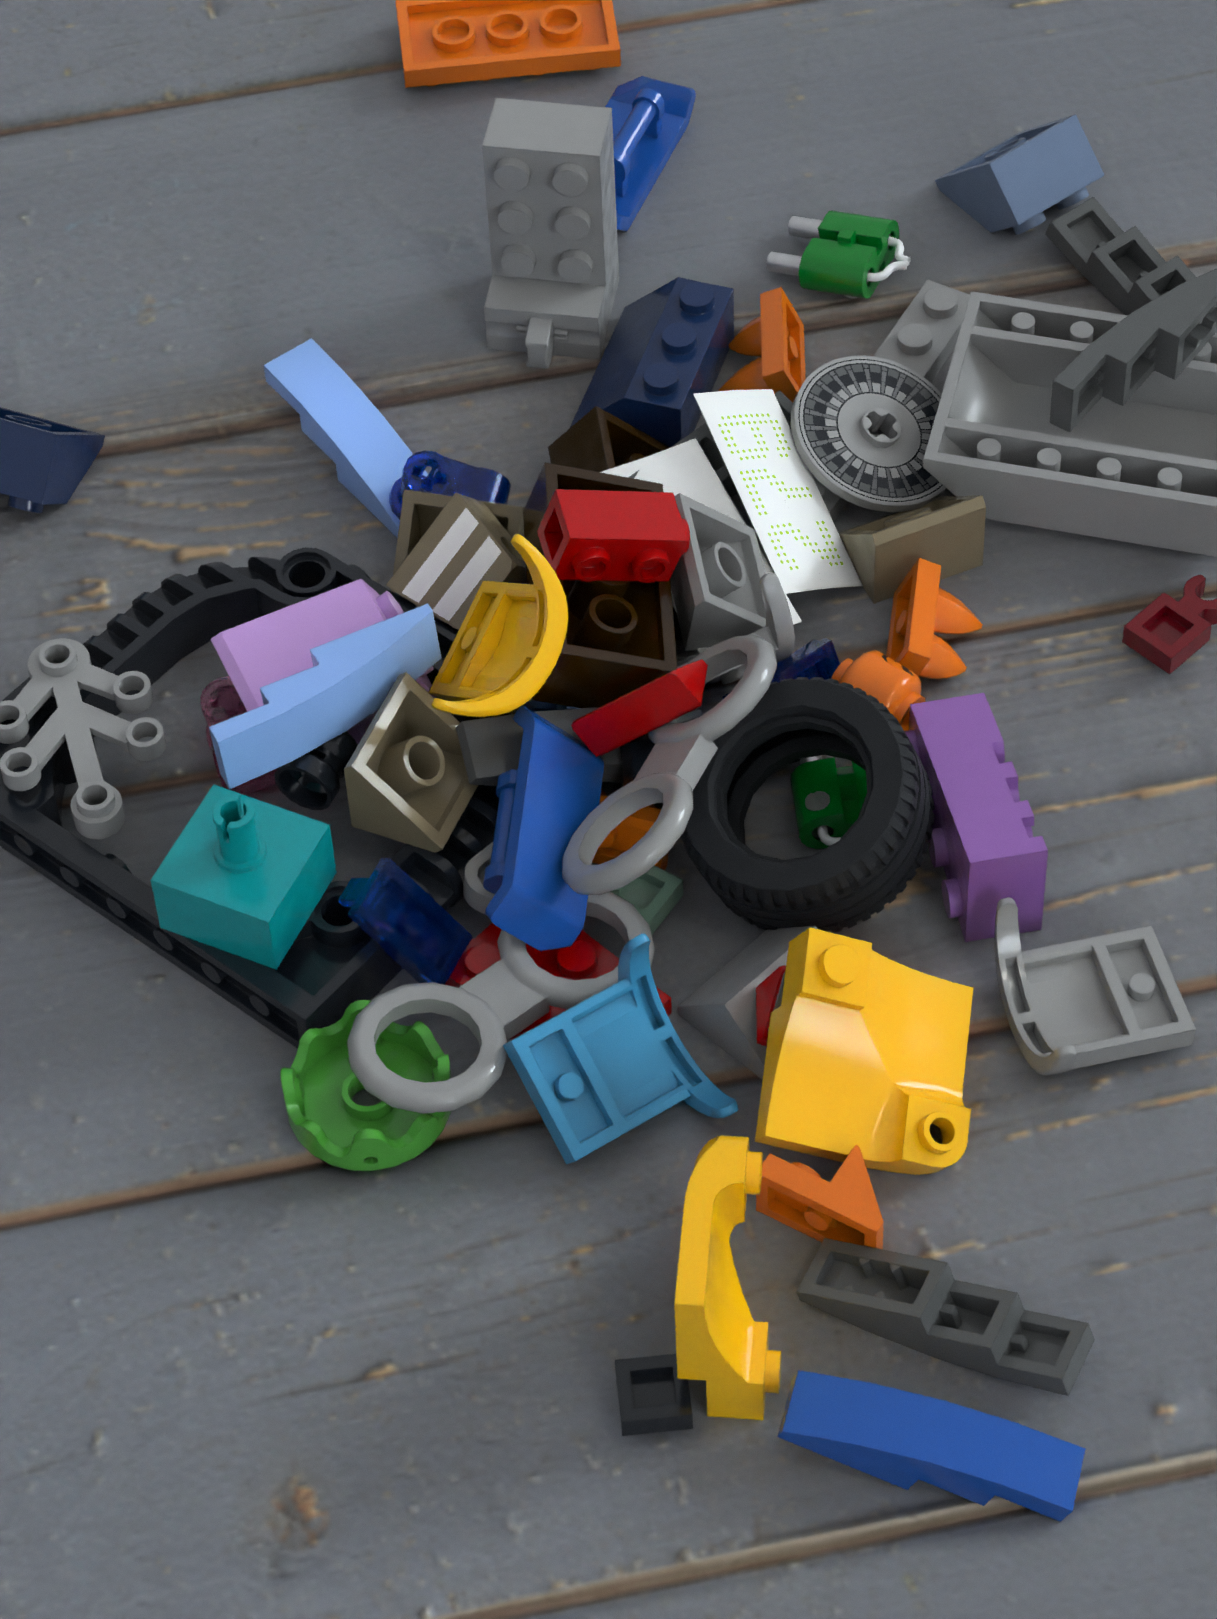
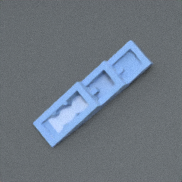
(342, 425)
(324, 701)

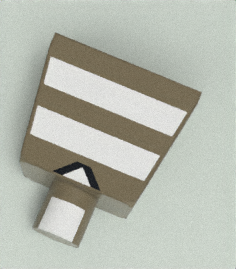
(455, 558)

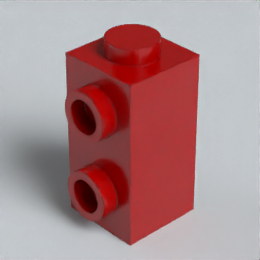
(613, 535)

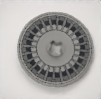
(834, 441)

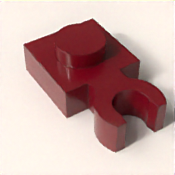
(1172, 629)

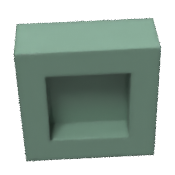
(653, 895)

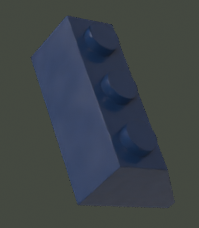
(662, 356)
(42, 459)

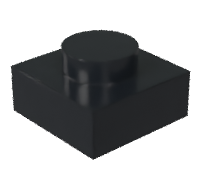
(652, 1395)

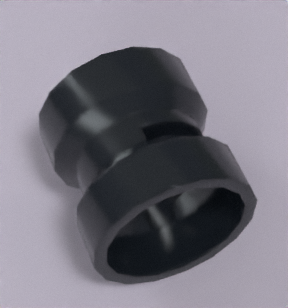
(314, 777)

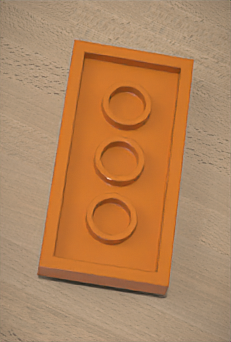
(503, 38)

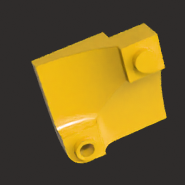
(865, 1059)
(712, 1318)

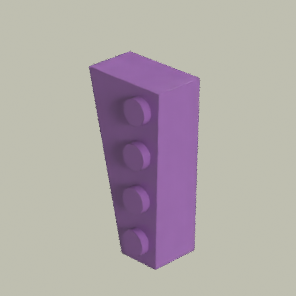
(979, 822)

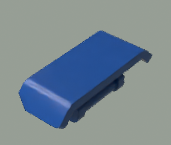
(646, 128)
(535, 820)

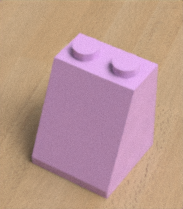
(282, 640)

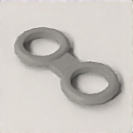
(668, 774)
(491, 1005)

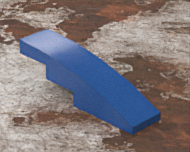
(933, 1441)

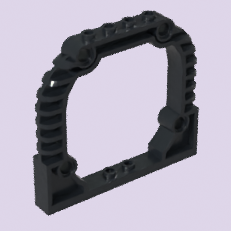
(332, 955)

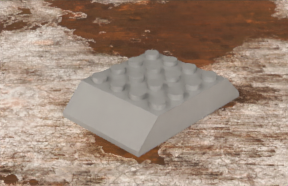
(1123, 470)

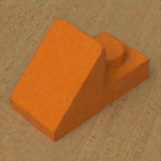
(819, 1208)

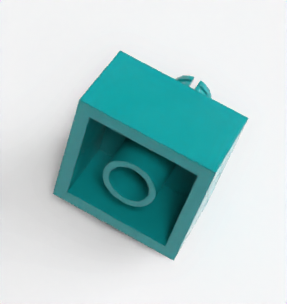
(244, 876)

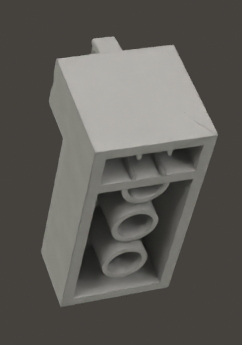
(550, 229)

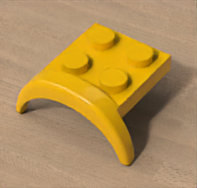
(505, 643)

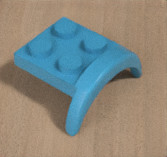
(611, 1063)

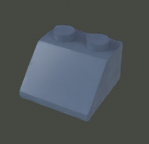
(1025, 176)

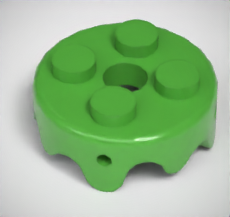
(354, 1135)

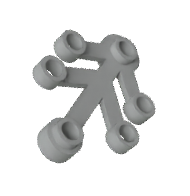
(60, 671)

